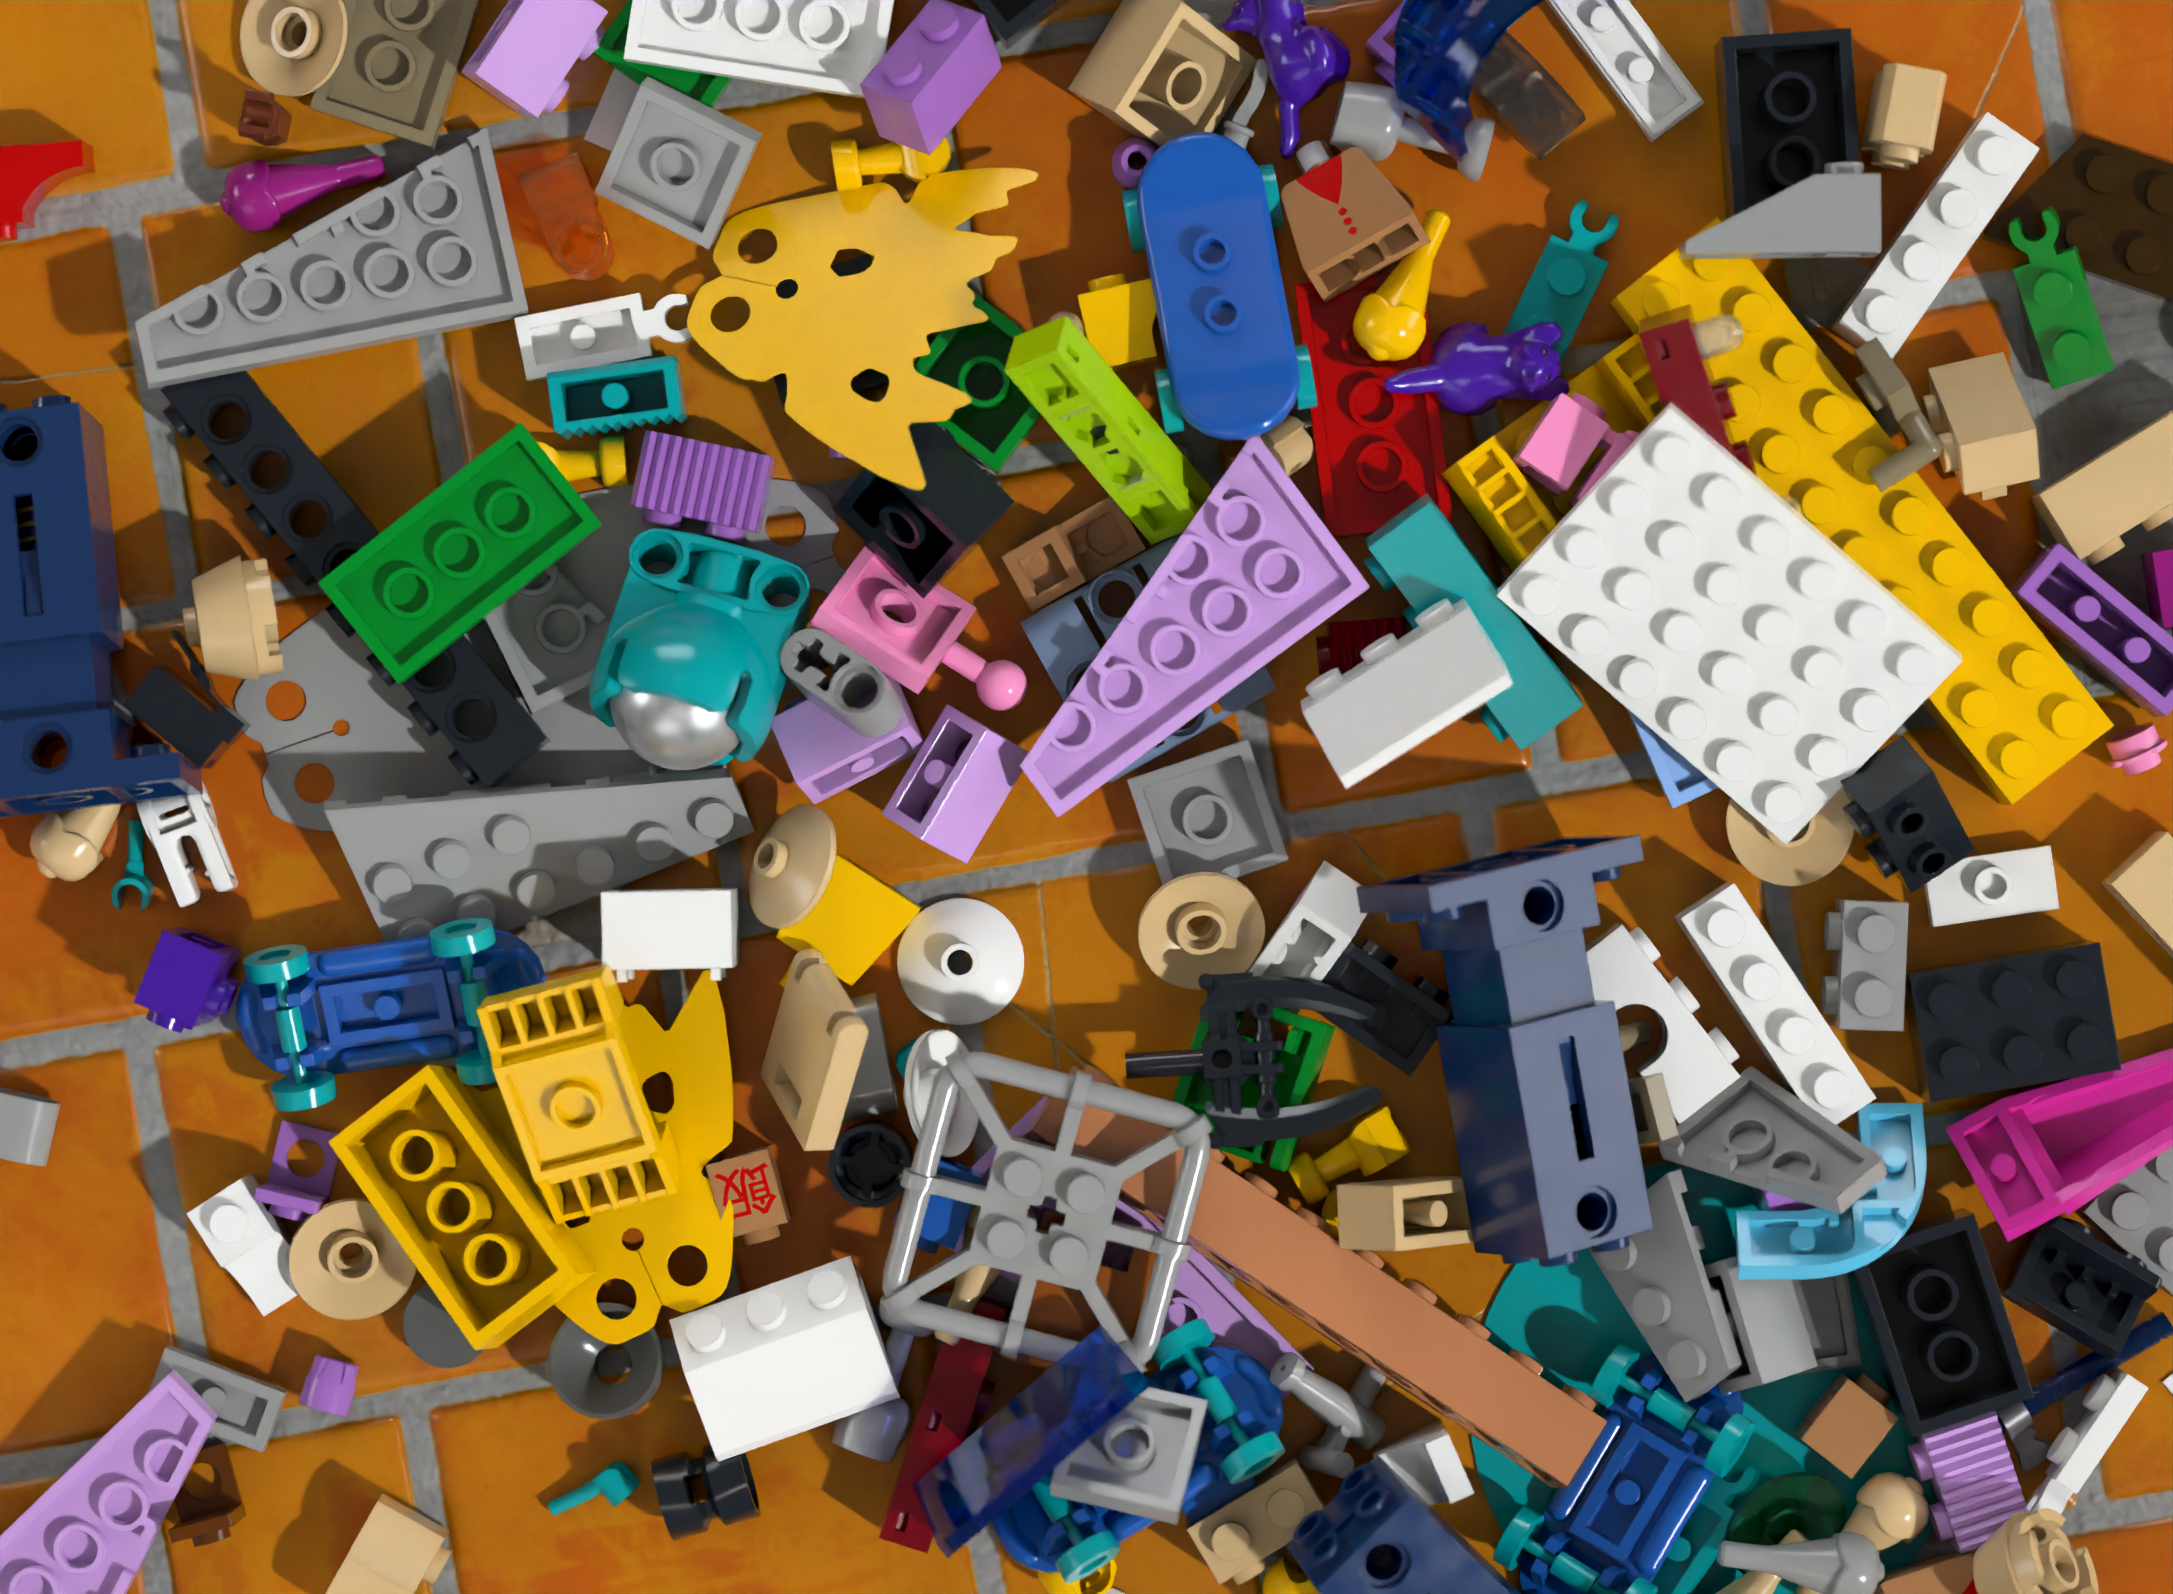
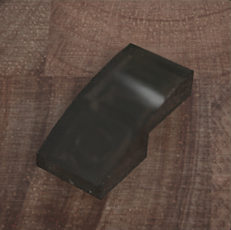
(1526, 98)

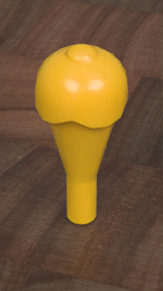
(1392, 319)

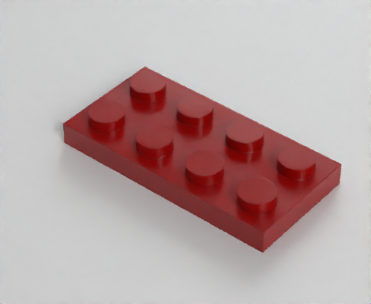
(1369, 444)

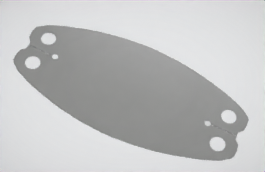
(392, 752)

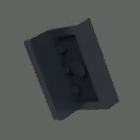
(1404, 1012)
(2081, 1285)

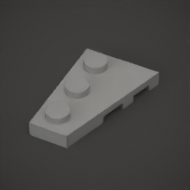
(548, 639)
(1776, 1144)
(1670, 1295)

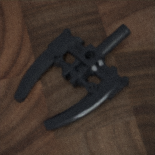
(1230, 1060)

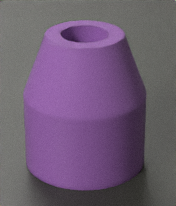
(1123, 174)

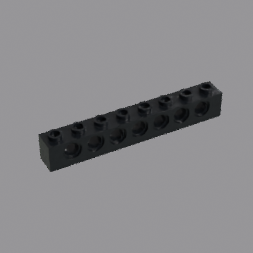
(194, 405)

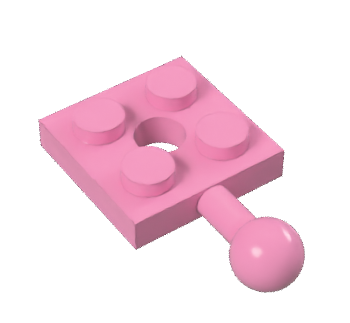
(927, 637)

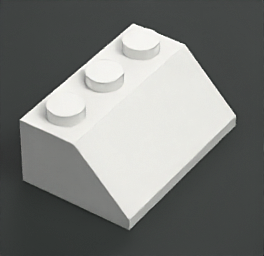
(1404, 690)
(784, 1358)

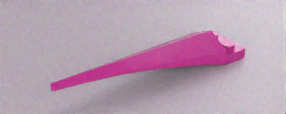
(2066, 1140)

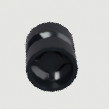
(870, 1163)
(727, 1483)

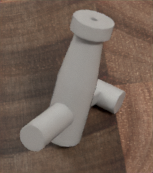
(1344, 1412)

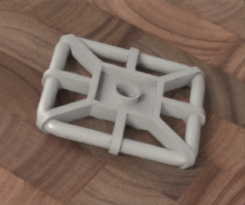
(1022, 1177)

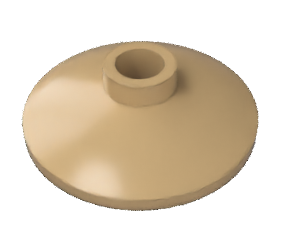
(276, 47)
(1805, 858)
(792, 866)
(1221, 946)
(346, 1286)

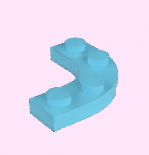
(1828, 1243)

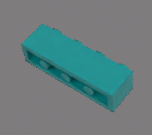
(1433, 563)

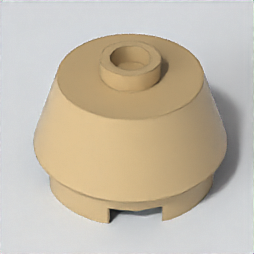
(235, 620)
(2033, 1558)

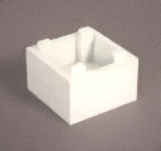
(670, 930)

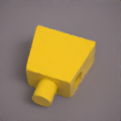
(851, 921)

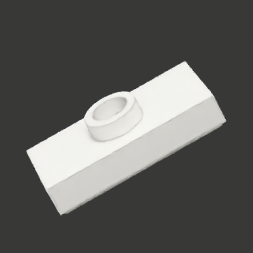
(1993, 887)

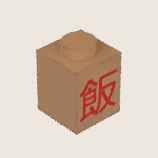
(755, 1192)
(1848, 1422)

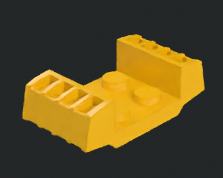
(1513, 507)
(577, 1095)

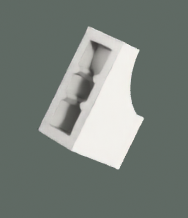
(1313, 929)
(248, 1242)
(1428, 1464)

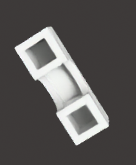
(1691, 1061)

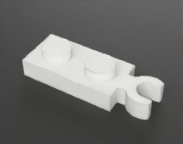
(595, 334)
(2079, 1450)

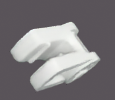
(167, 837)

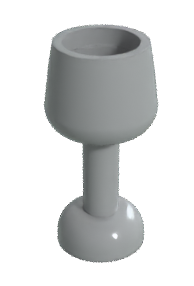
(1375, 121)
(882, 1428)

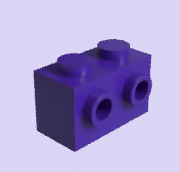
(188, 980)

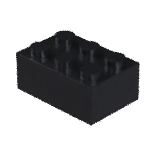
(1783, 110)
(2010, 1021)
(1941, 1326)

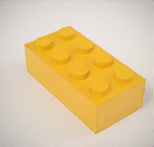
(461, 1207)

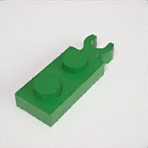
(2060, 305)

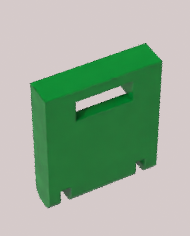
(1303, 1062)

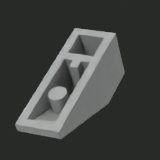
(1816, 218)

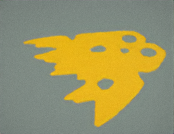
(861, 319)
(701, 1125)

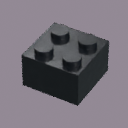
(929, 529)

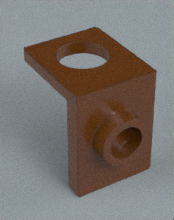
(210, 1519)

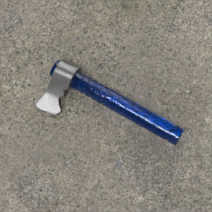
(2017, 1418)

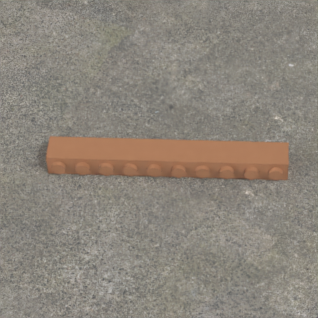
(1350, 1298)

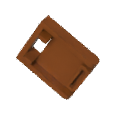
(1066, 1311)

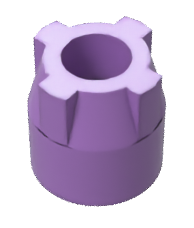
(330, 1385)

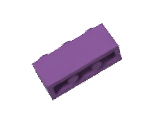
(2100, 627)

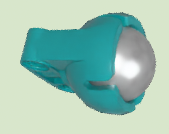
(697, 650)

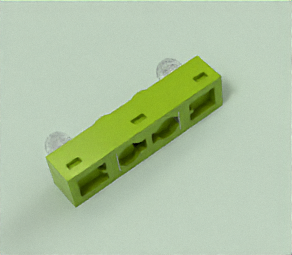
(1107, 427)

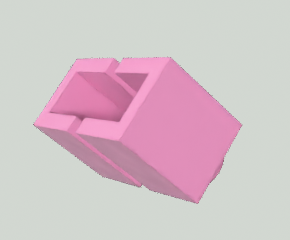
(1565, 441)

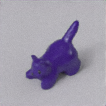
(1298, 57)
(1477, 369)

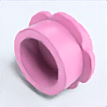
(2135, 749)

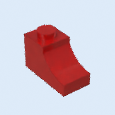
(30, 174)

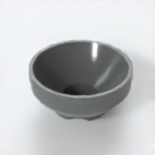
(575, 1372)

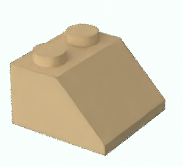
(1162, 71)

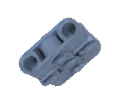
(1069, 646)

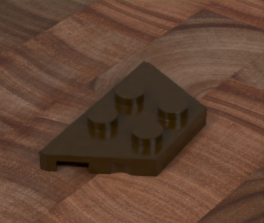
(2109, 207)

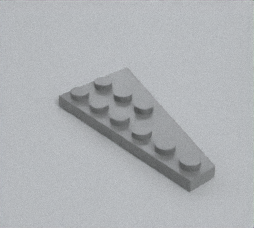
(376, 272)
(527, 847)

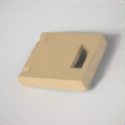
(814, 1052)

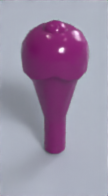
(265, 193)

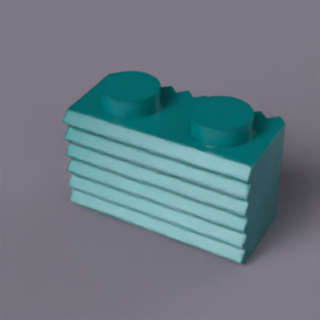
(617, 396)

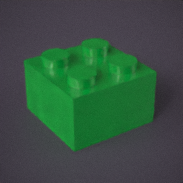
(975, 362)

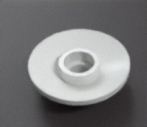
(968, 927)
(922, 1069)

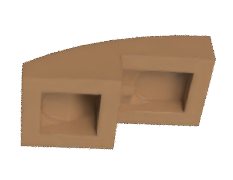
(1074, 553)

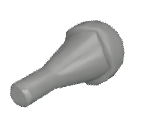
(1829, 1565)

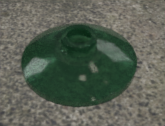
(1787, 1504)

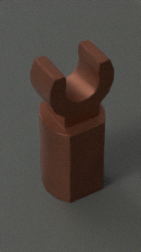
(264, 118)

